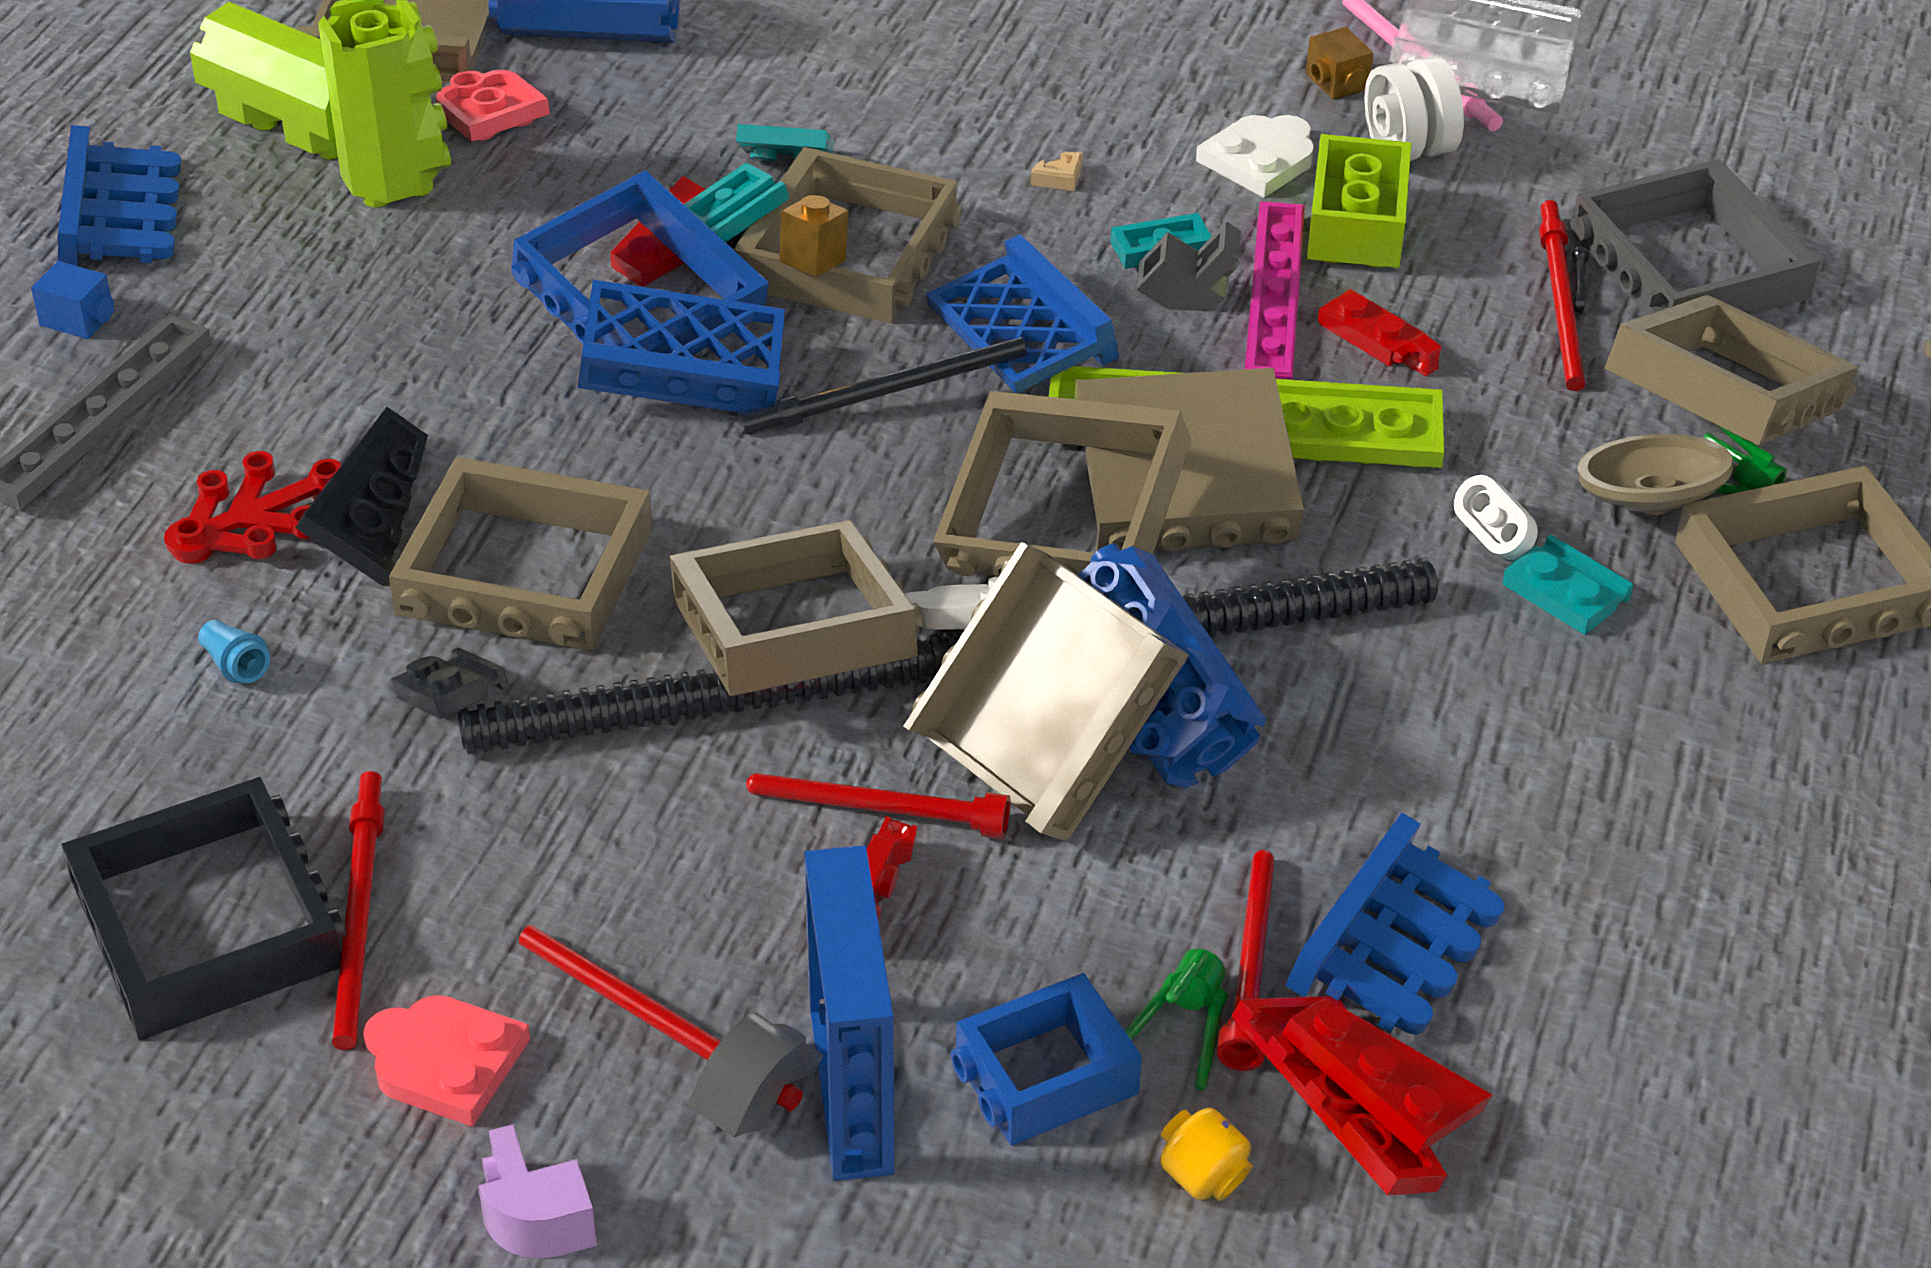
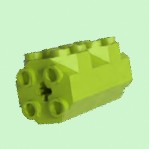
(266, 76)
(381, 99)

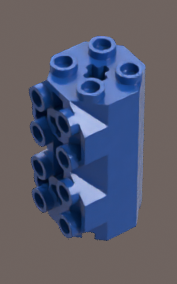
(589, 19)
(1206, 710)

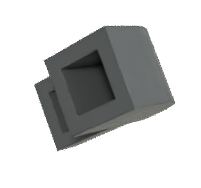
(1190, 278)
(750, 1072)

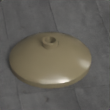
(1655, 471)

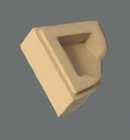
(1058, 173)

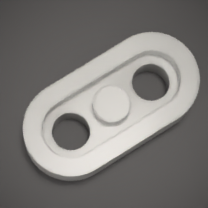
(1496, 521)

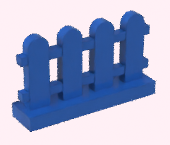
(117, 201)
(1375, 940)

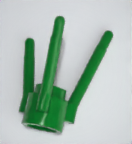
(1753, 469)
(1191, 986)

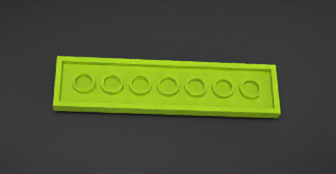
(1334, 418)

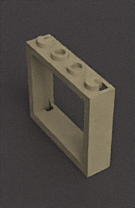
(865, 185)
(1658, 357)
(1062, 422)
(532, 497)
(1716, 523)
(800, 650)

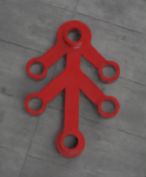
(198, 535)

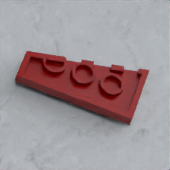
(1374, 1147)

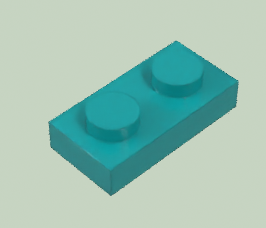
(1137, 239)

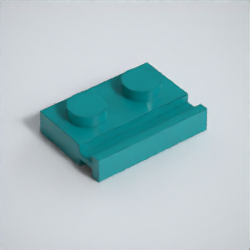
(768, 141)
(738, 201)
(1567, 584)

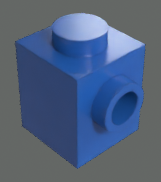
(73, 299)

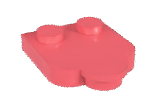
(490, 103)
(444, 1055)

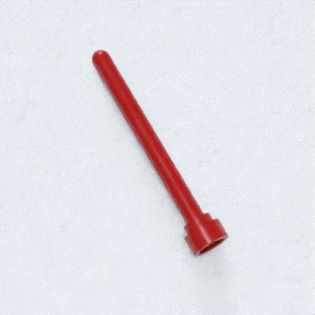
(985, 814)
(1234, 1046)

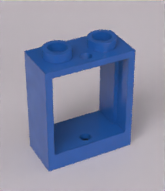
(1065, 1098)

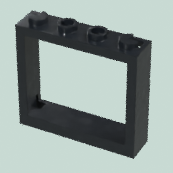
(227, 978)

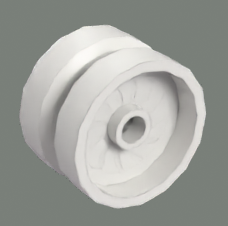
(1416, 106)

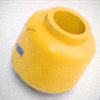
(1205, 1154)

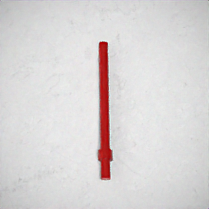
(1554, 240)
(366, 825)
(633, 1001)

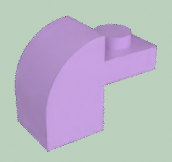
(537, 1210)

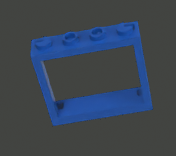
(660, 213)
(856, 1017)

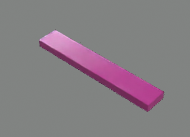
(1275, 288)

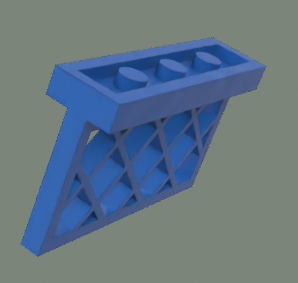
(1052, 298)
(679, 375)

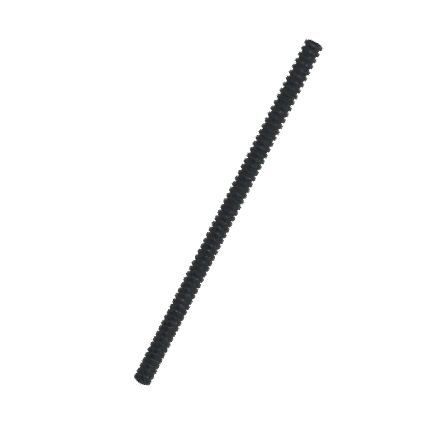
(707, 693)

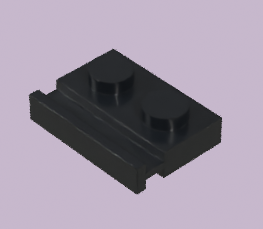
(449, 685)

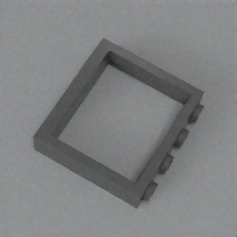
(1786, 262)

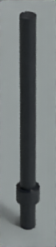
(791, 410)

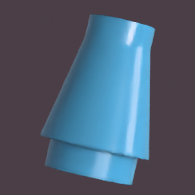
(237, 653)

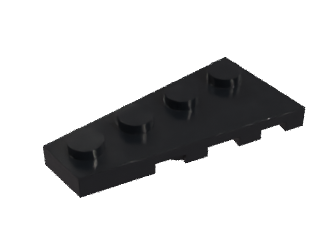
(368, 496)

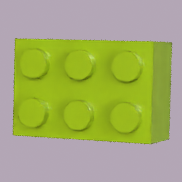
(1359, 201)

